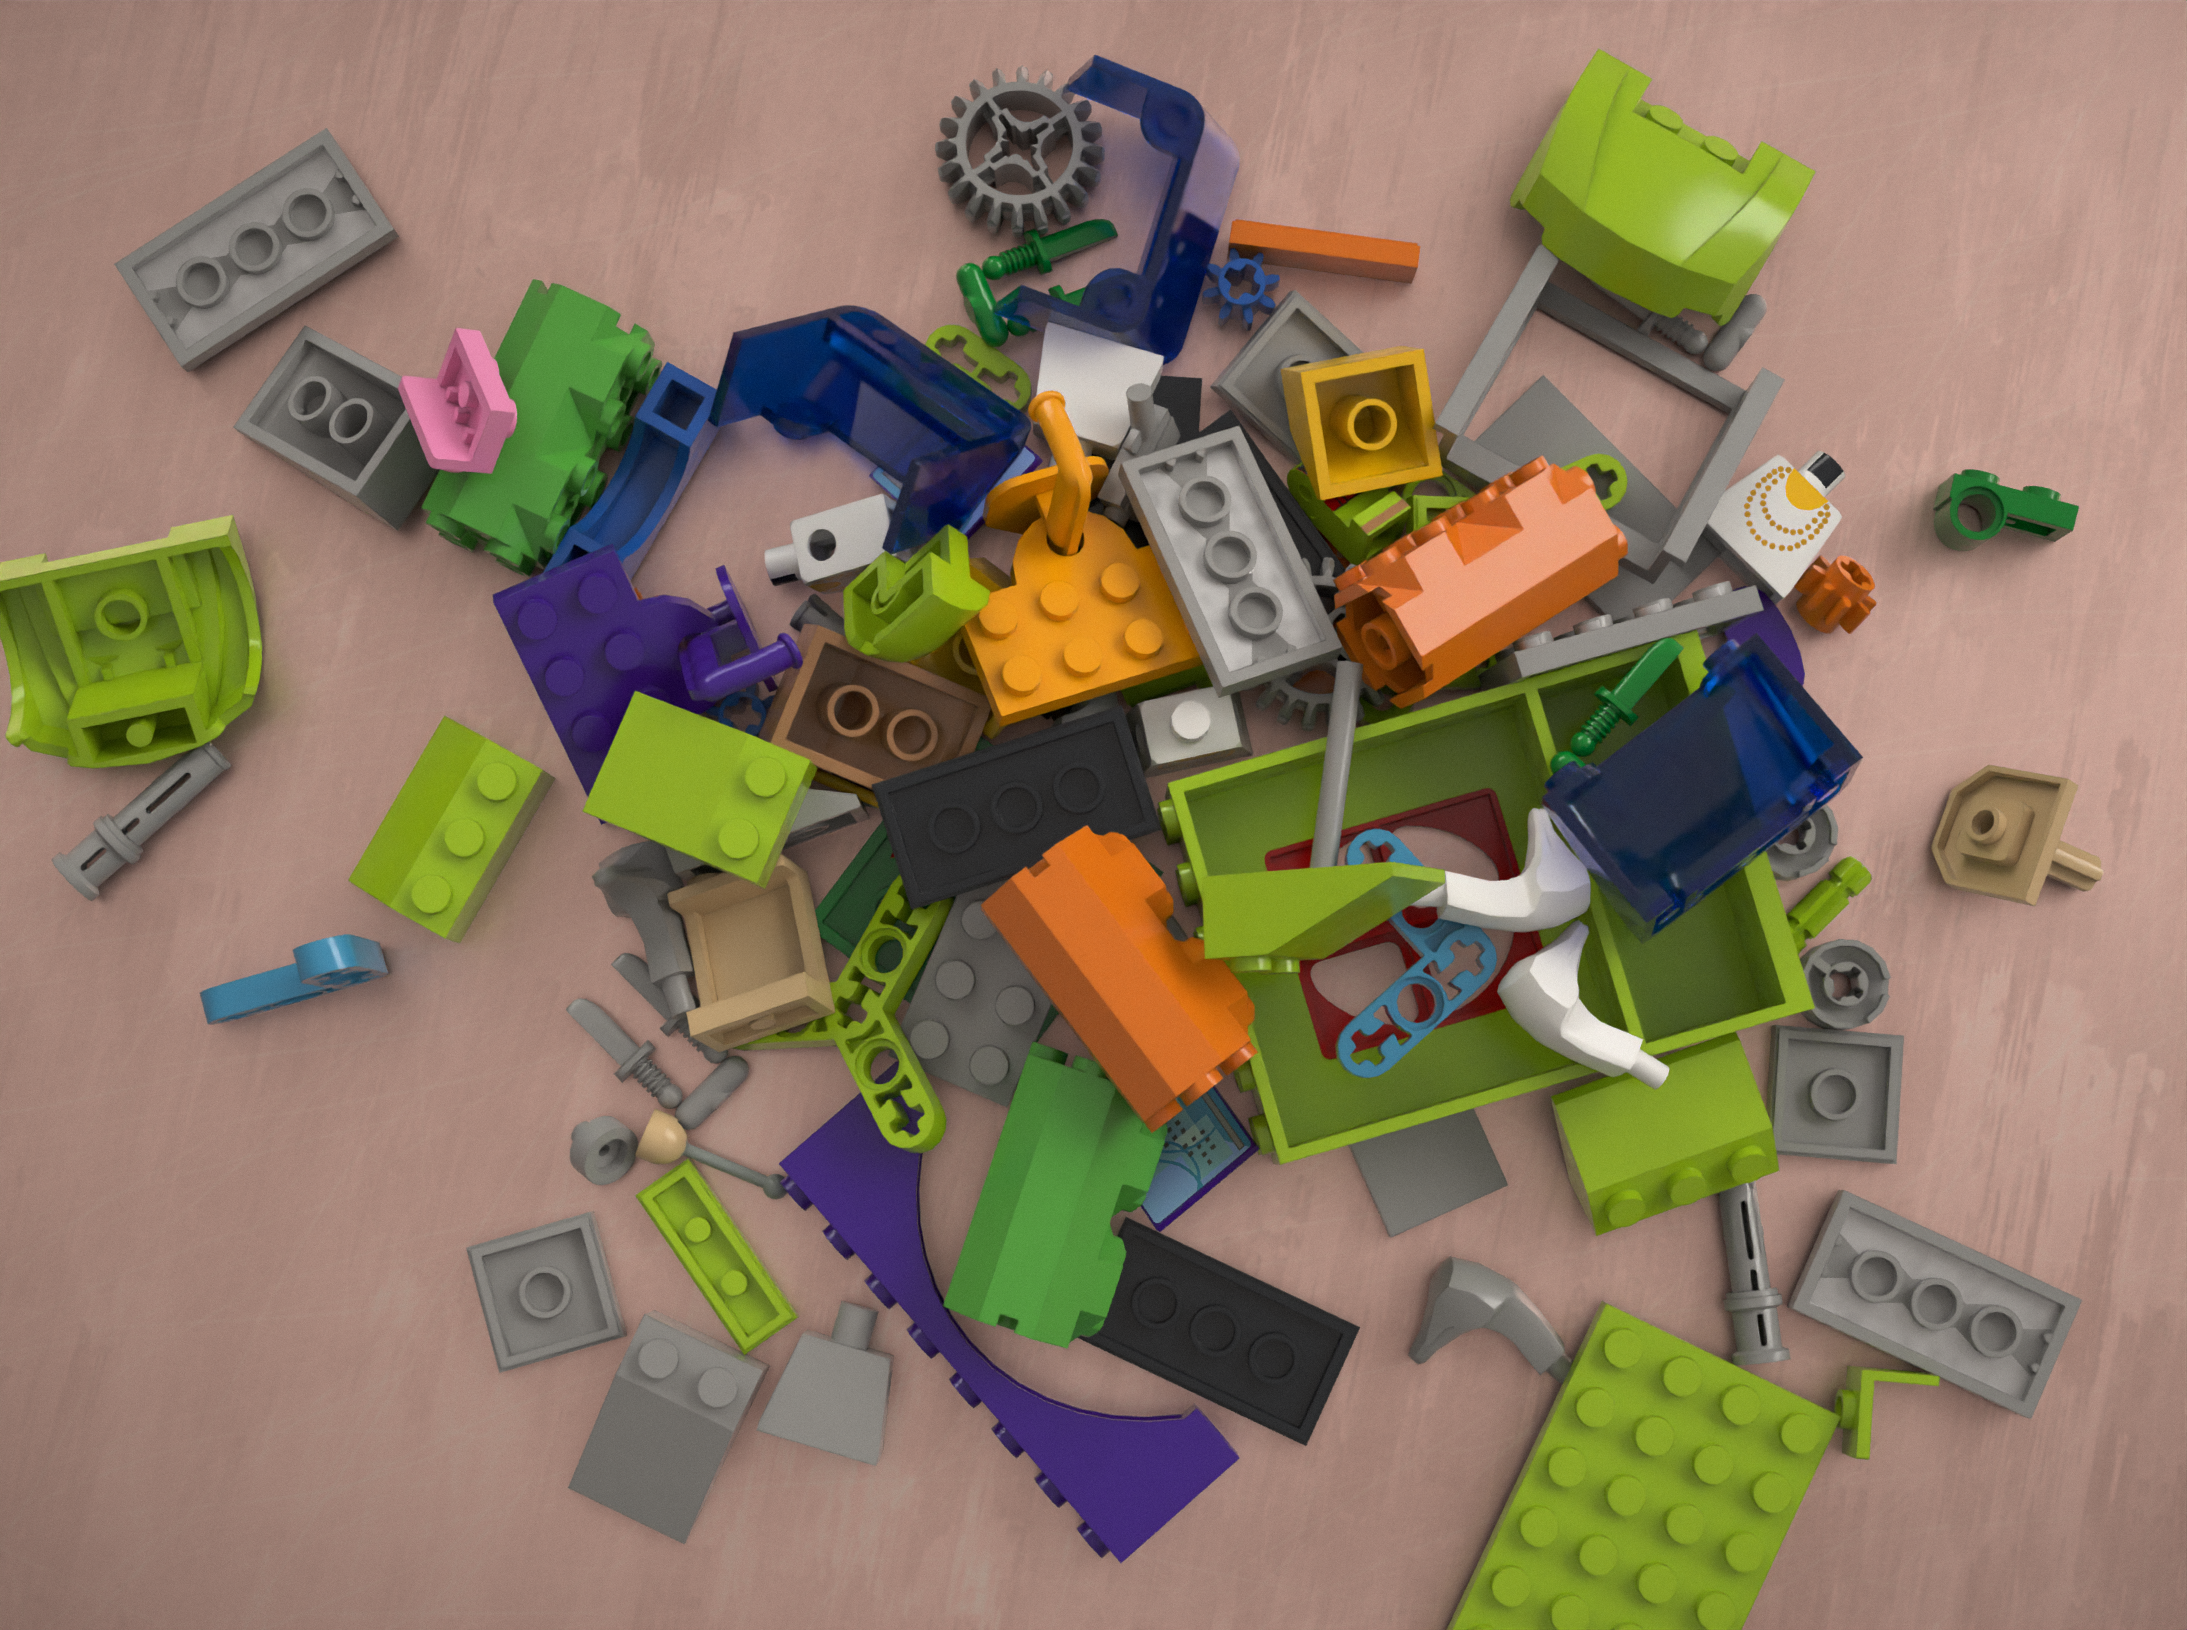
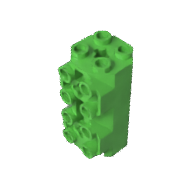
(573, 400)
(1041, 1229)

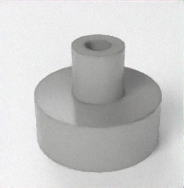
(603, 1149)

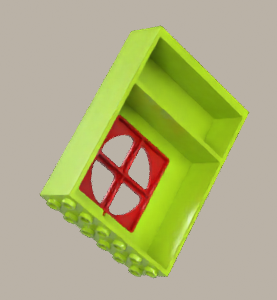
(1477, 775)

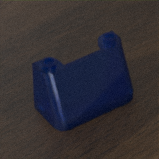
(1702, 788)

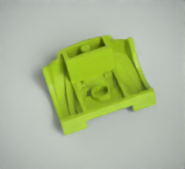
(1653, 201)
(131, 646)

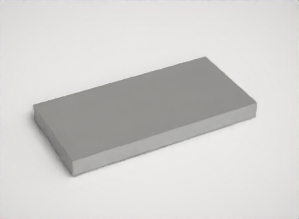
(1553, 427)

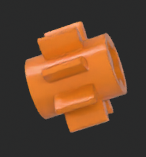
(1835, 594)

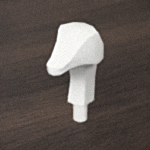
(1543, 896)
(1546, 1003)

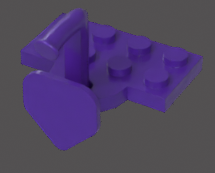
(597, 644)

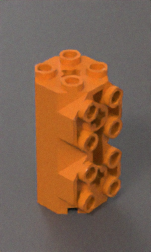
(1476, 579)
(1136, 998)

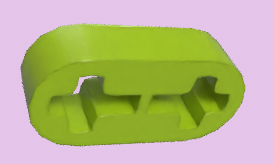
(985, 360)

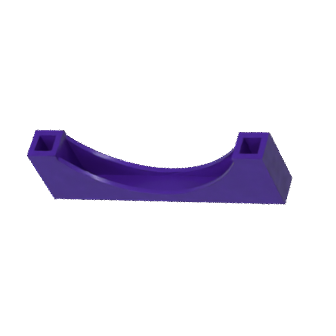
(1113, 1469)

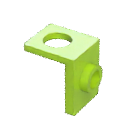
(1856, 1403)

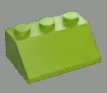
(451, 830)
(1667, 1147)

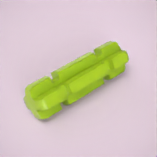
(1827, 900)

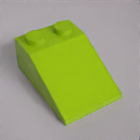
(701, 788)
(1303, 914)

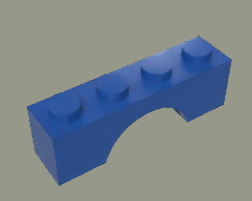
(661, 457)

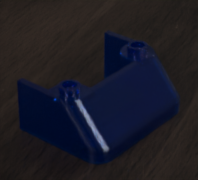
(1158, 301)
(886, 400)

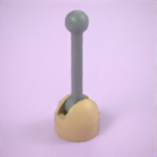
(667, 1141)

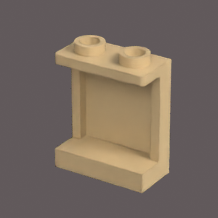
(753, 955)

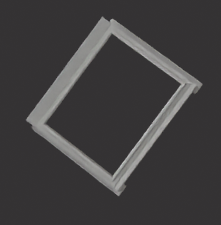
(1484, 466)

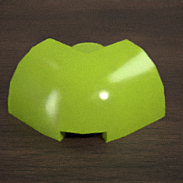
(913, 606)

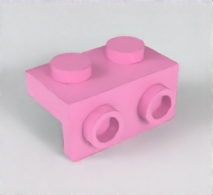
(463, 411)

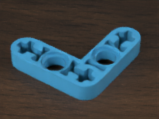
(1432, 946)
(318, 970)

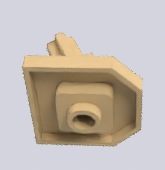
(2006, 833)

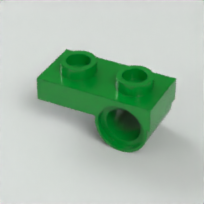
(2030, 511)

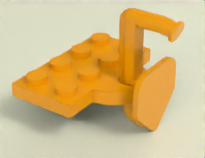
(1070, 618)

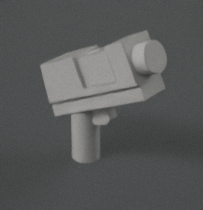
(1150, 431)

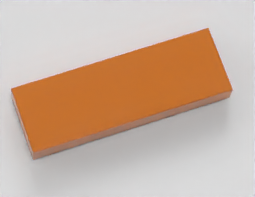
(1325, 251)

